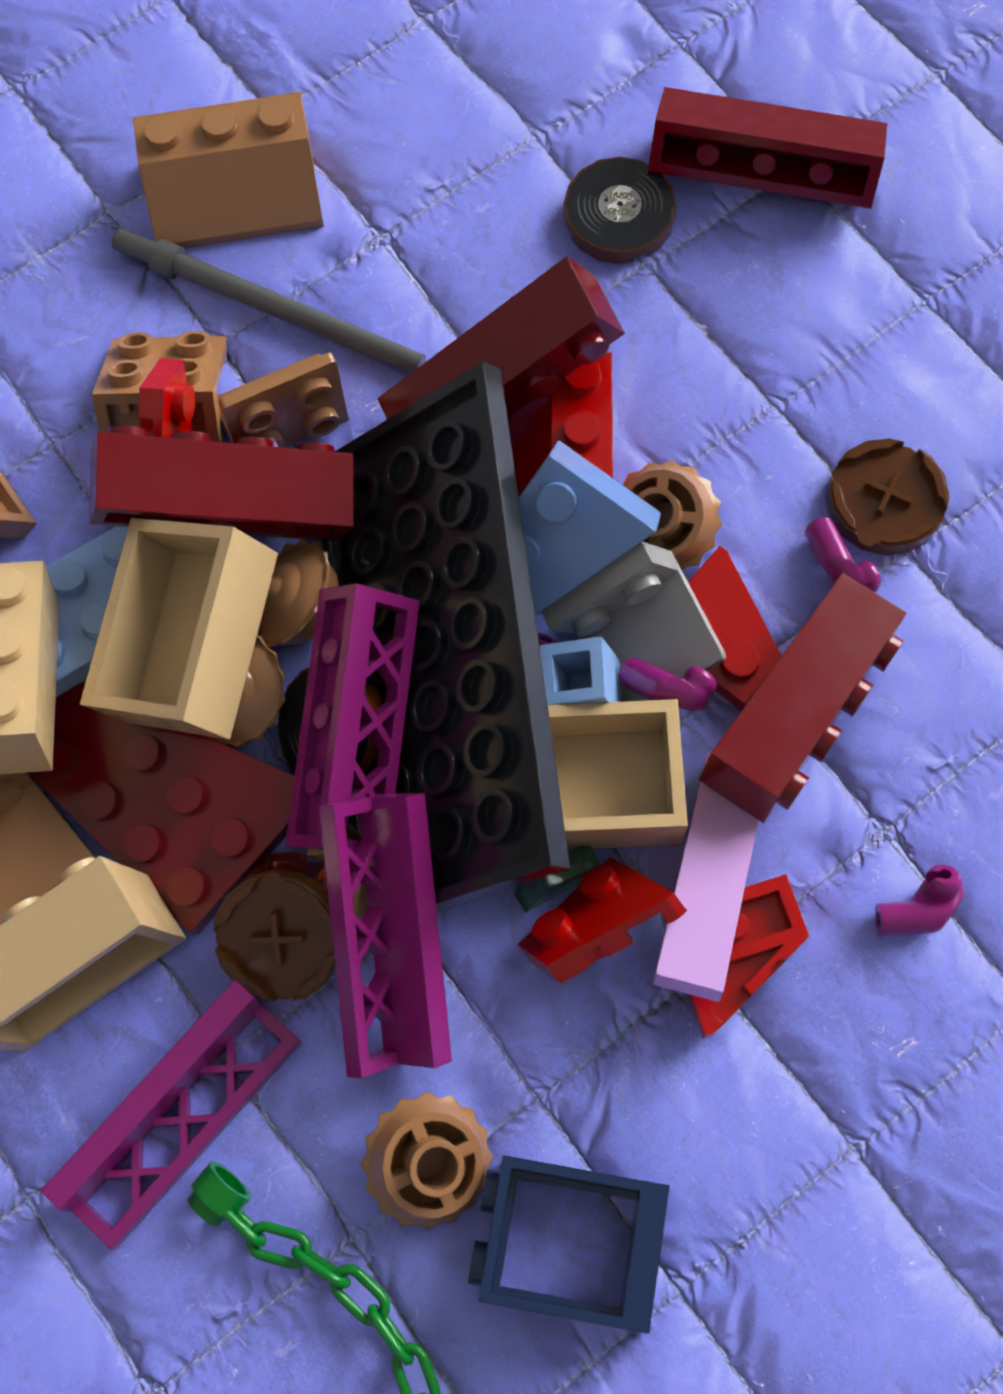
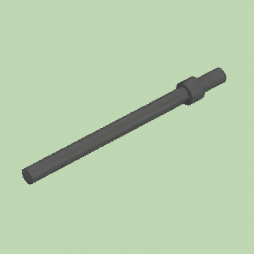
(171, 261)

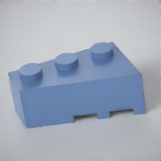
(577, 523)

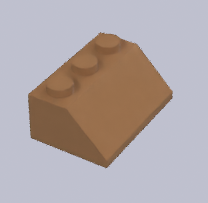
(228, 171)

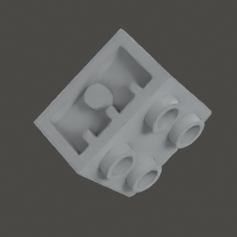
(642, 612)

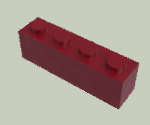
(768, 147)
(531, 337)
(221, 483)
(802, 697)

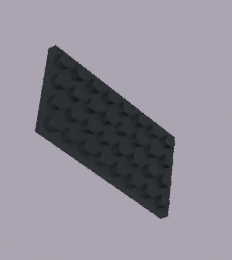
(447, 529)

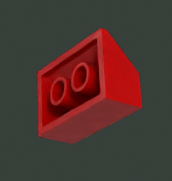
(575, 414)

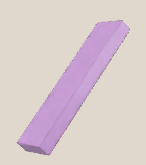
(711, 889)

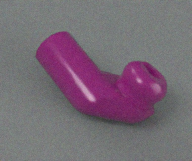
(835, 556)
(661, 685)
(928, 908)

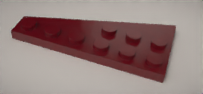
(167, 804)

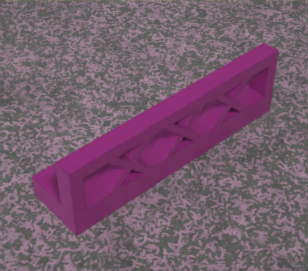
(338, 705)
(396, 928)
(153, 1100)

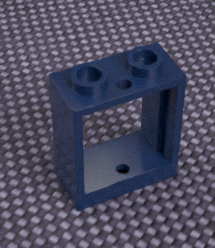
(642, 1255)

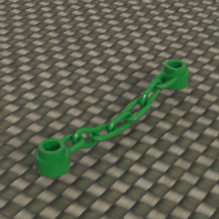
(223, 1195)

